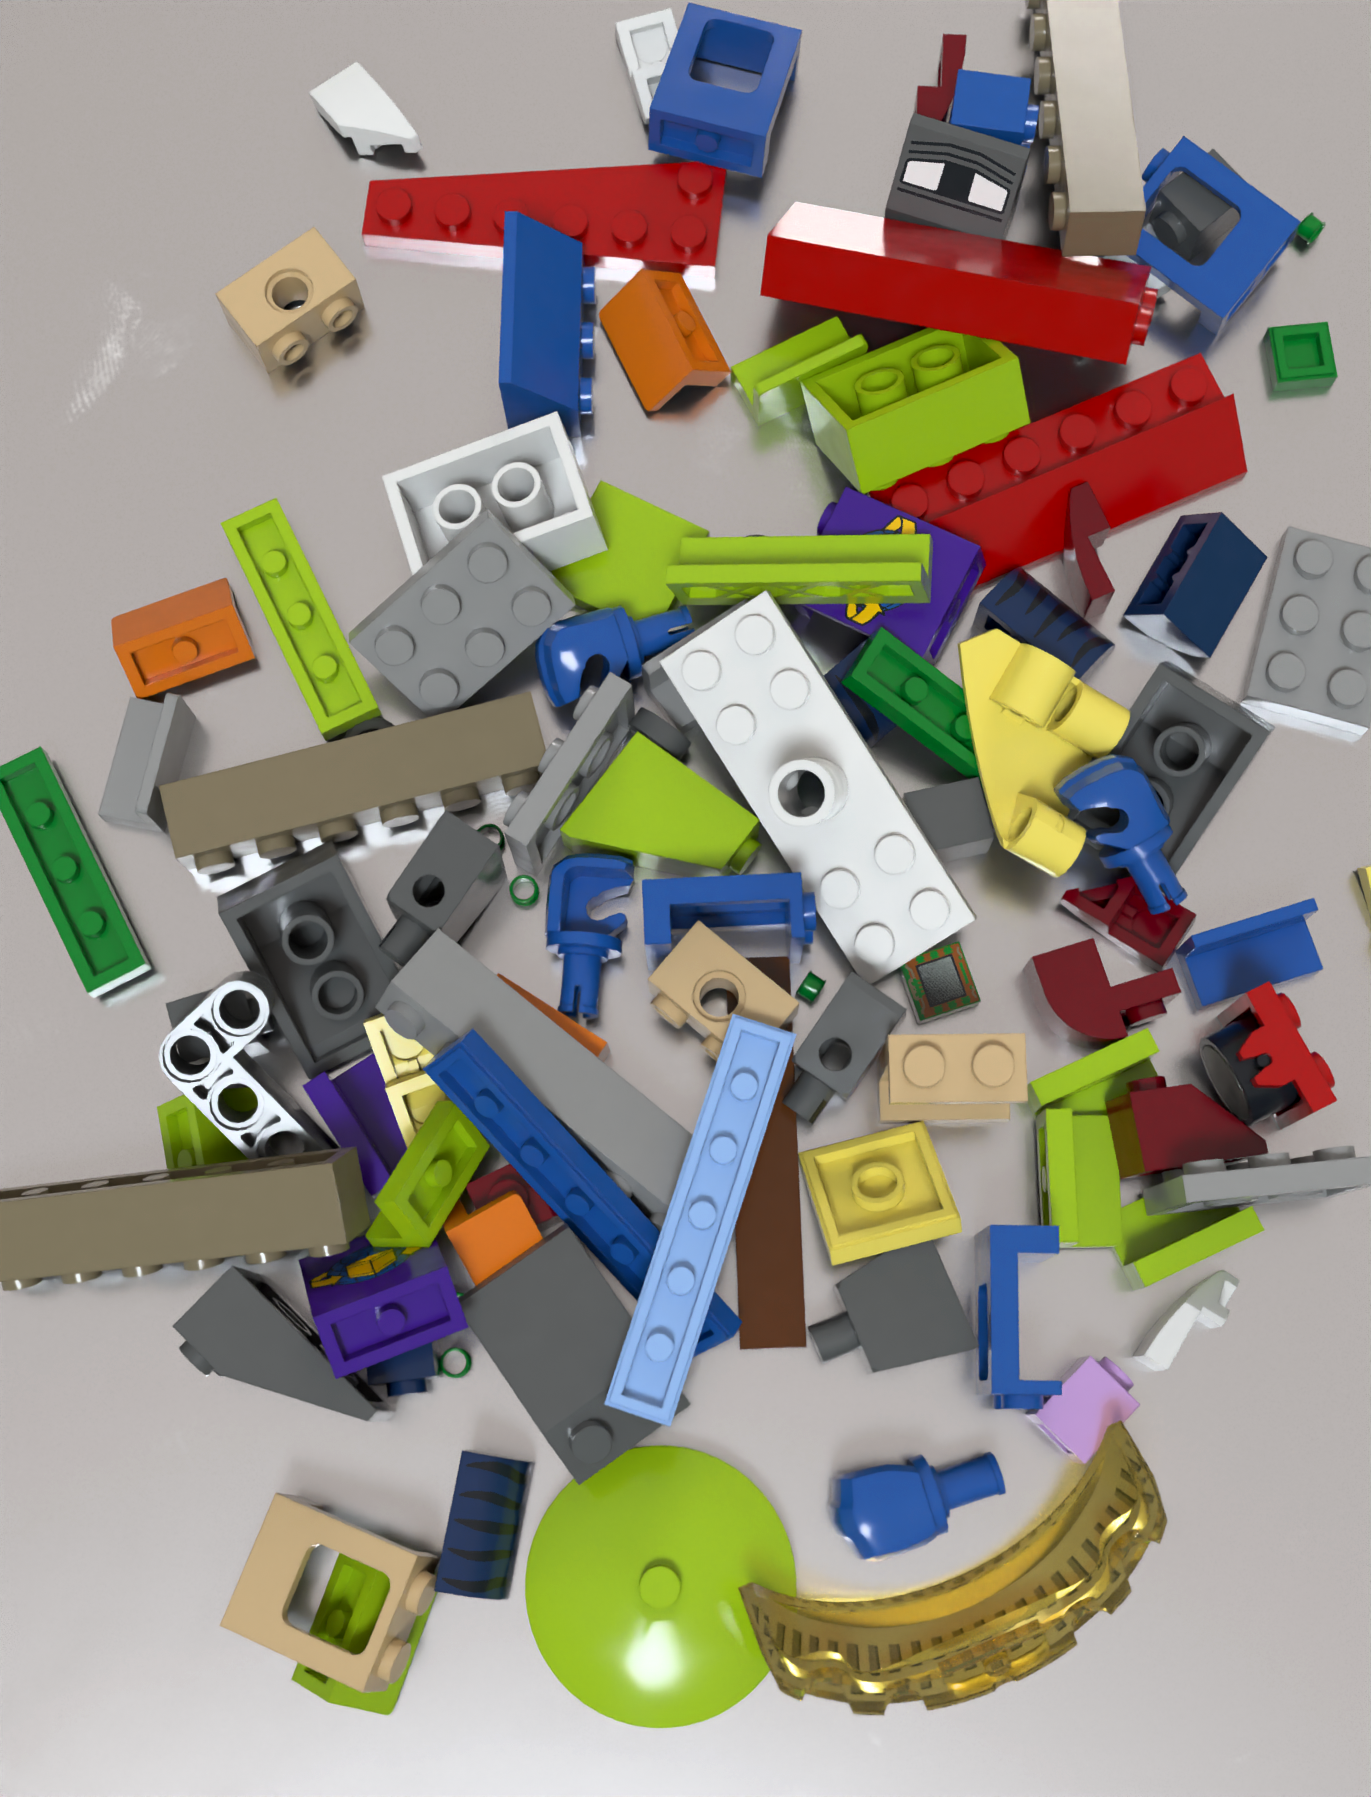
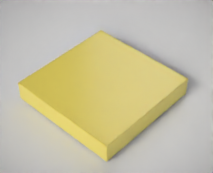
(879, 1193)

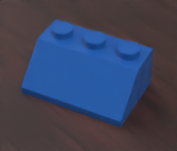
(545, 325)

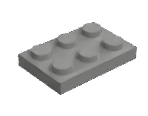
(462, 617)
(1316, 634)
(569, 772)
(1259, 1181)

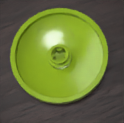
(642, 1585)

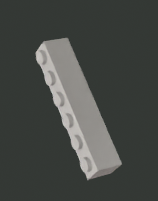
(628, 1136)

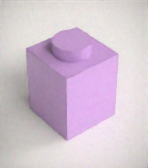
(1090, 1401)

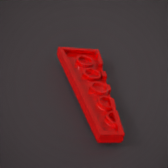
(623, 215)

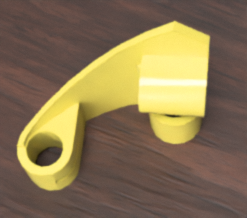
(1027, 734)

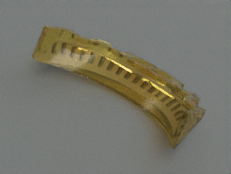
(981, 1625)

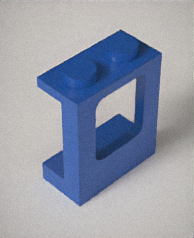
(713, 121)
(1242, 257)
(727, 904)
(997, 1312)

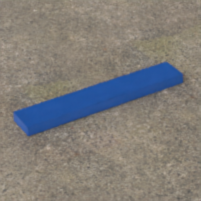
(559, 1169)

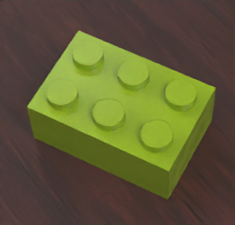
(914, 405)

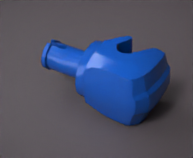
(618, 639)
(1138, 834)
(574, 890)
(906, 1506)

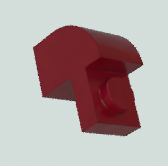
(1081, 1004)

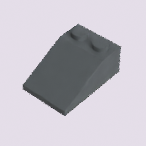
(1192, 751)
(317, 950)
(259, 1339)
(557, 1344)

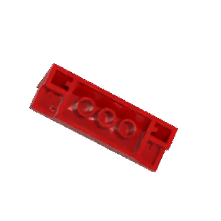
(1133, 445)

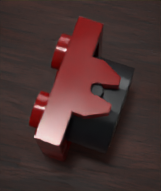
(1264, 1063)

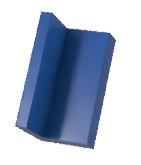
(1248, 953)

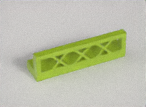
(804, 569)

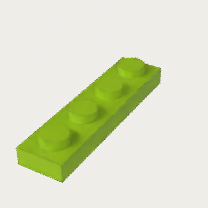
(301, 619)

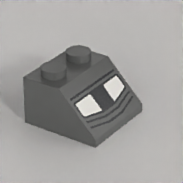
(956, 179)

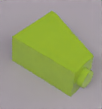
(662, 817)

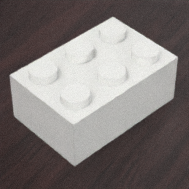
(519, 475)

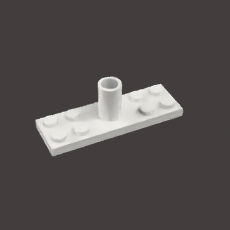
(862, 849)

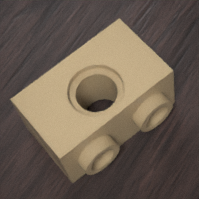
(299, 271)
(707, 963)

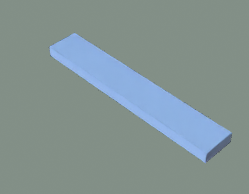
(700, 1221)

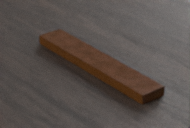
(770, 1218)

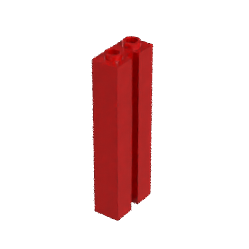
(959, 282)

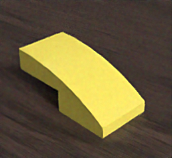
(406, 1083)

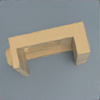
(951, 1077)
(273, 1573)

